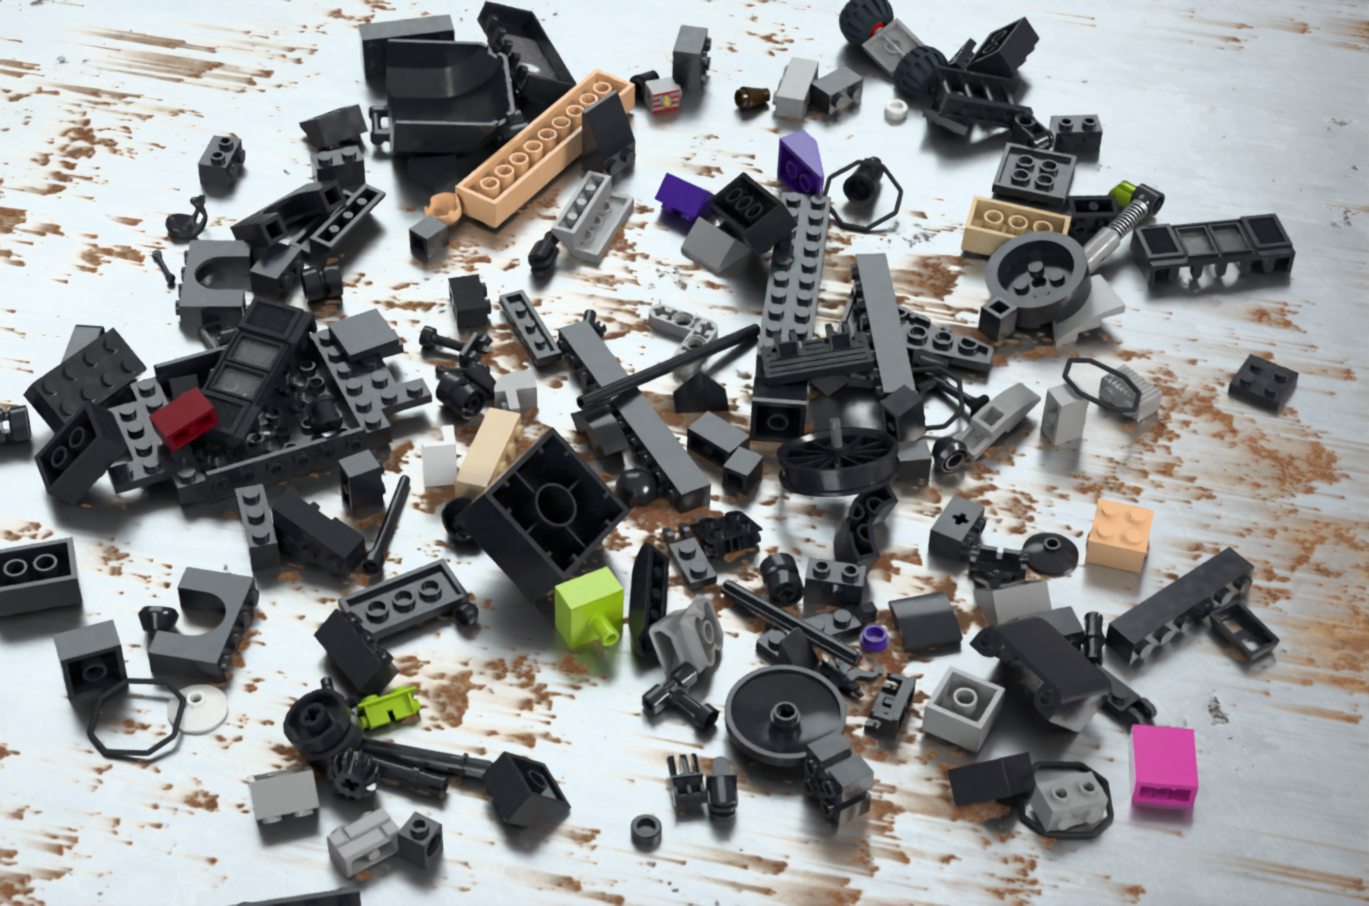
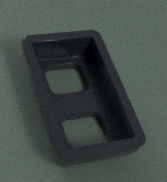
(1252, 629)

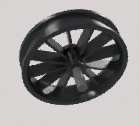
(838, 461)

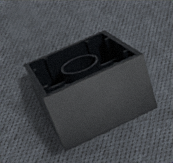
(543, 515)

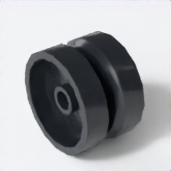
(322, 726)

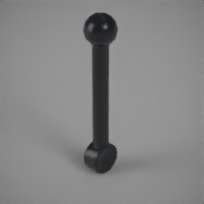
(157, 255)
(440, 370)

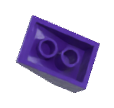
(800, 164)

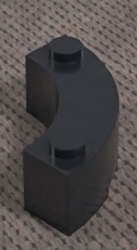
(854, 532)

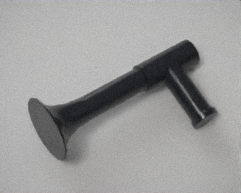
(934, 381)

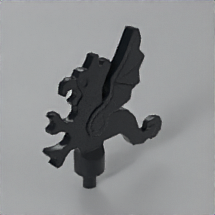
(845, 677)

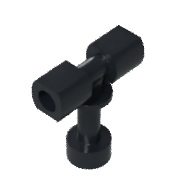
(676, 693)

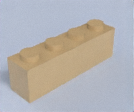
(489, 452)

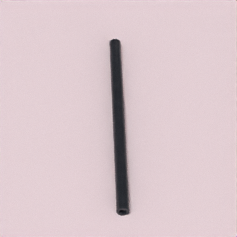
(667, 366)

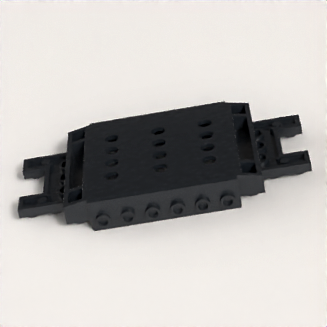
(363, 398)

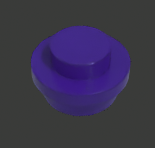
(874, 638)

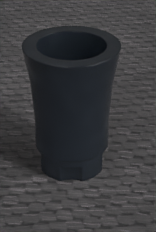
(862, 184)

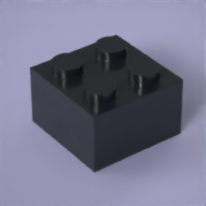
(691, 58)
(90, 659)

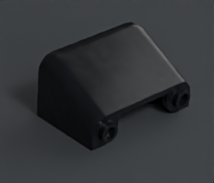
(1072, 683)

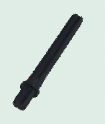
(426, 758)

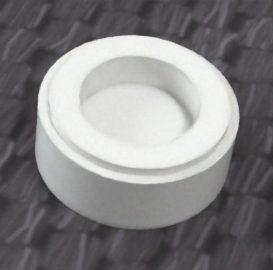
(895, 109)

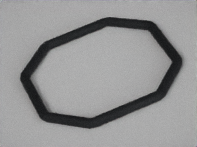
(879, 221)
(960, 395)
(1086, 396)
(124, 752)
(1069, 834)

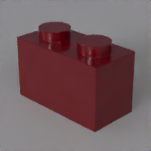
(184, 419)

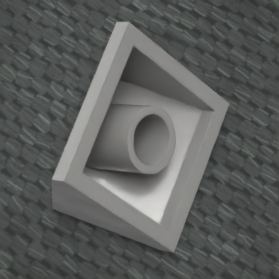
(713, 246)

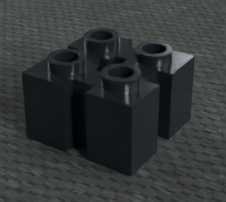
(837, 778)

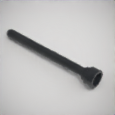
(373, 560)

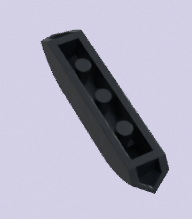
(647, 596)

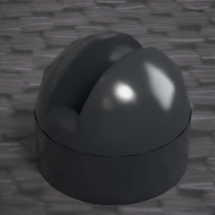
(466, 614)

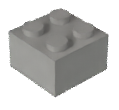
(963, 708)

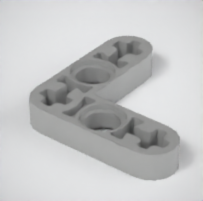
(666, 319)

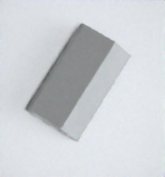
(592, 217)

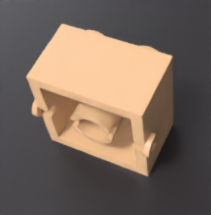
(1119, 536)

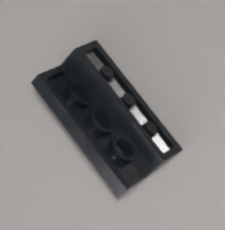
(331, 228)

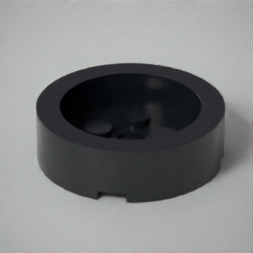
(1035, 260)

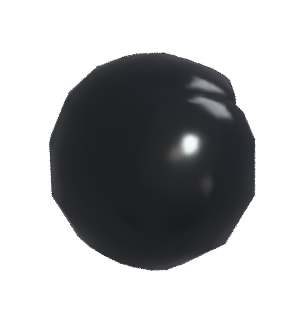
(636, 487)
(448, 514)

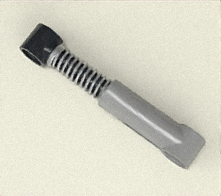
(1143, 202)

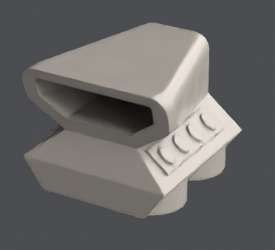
(688, 636)

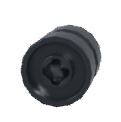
(321, 282)
(460, 395)
(18, 423)
(782, 579)

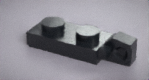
(845, 620)

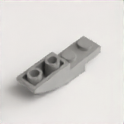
(997, 417)

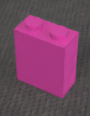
(1162, 765)

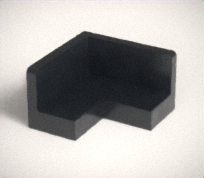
(992, 779)

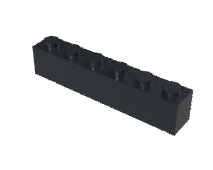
(1179, 605)

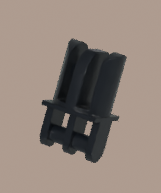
(687, 785)
(721, 790)

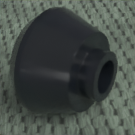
(949, 454)
(157, 618)

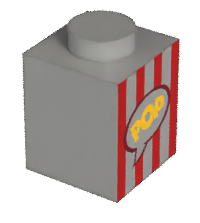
(662, 95)

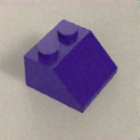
(684, 197)

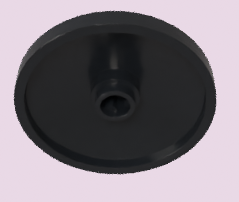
(781, 711)

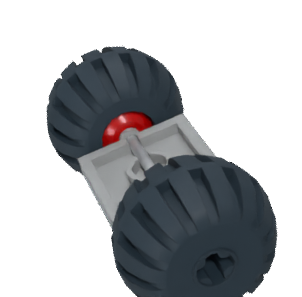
(890, 44)

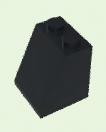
(777, 411)

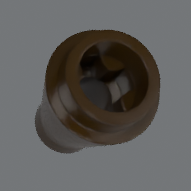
(749, 96)

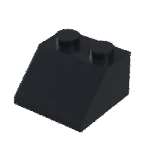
(335, 126)
(524, 790)

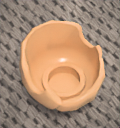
(444, 207)

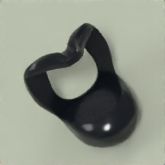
(183, 225)

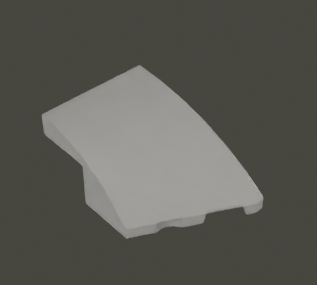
(1100, 304)

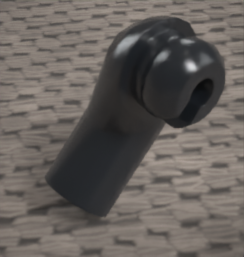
(591, 315)

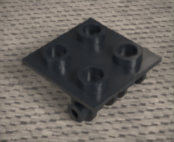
(726, 531)

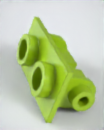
(398, 701)

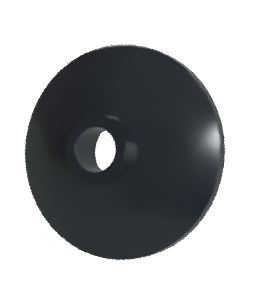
(1051, 553)

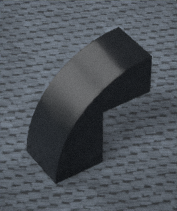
(602, 430)

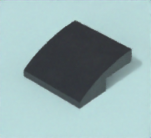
(925, 621)

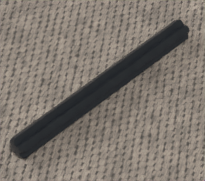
(789, 622)

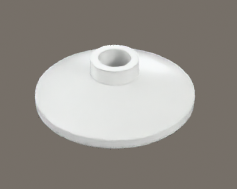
(203, 710)

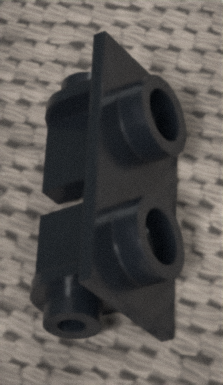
(987, 559)

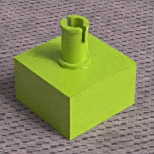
(590, 608)

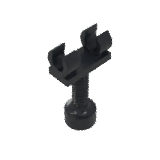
(467, 354)

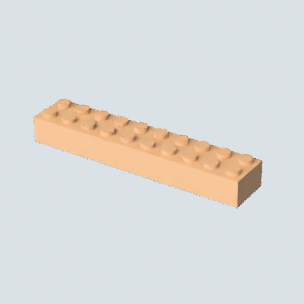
(536, 152)

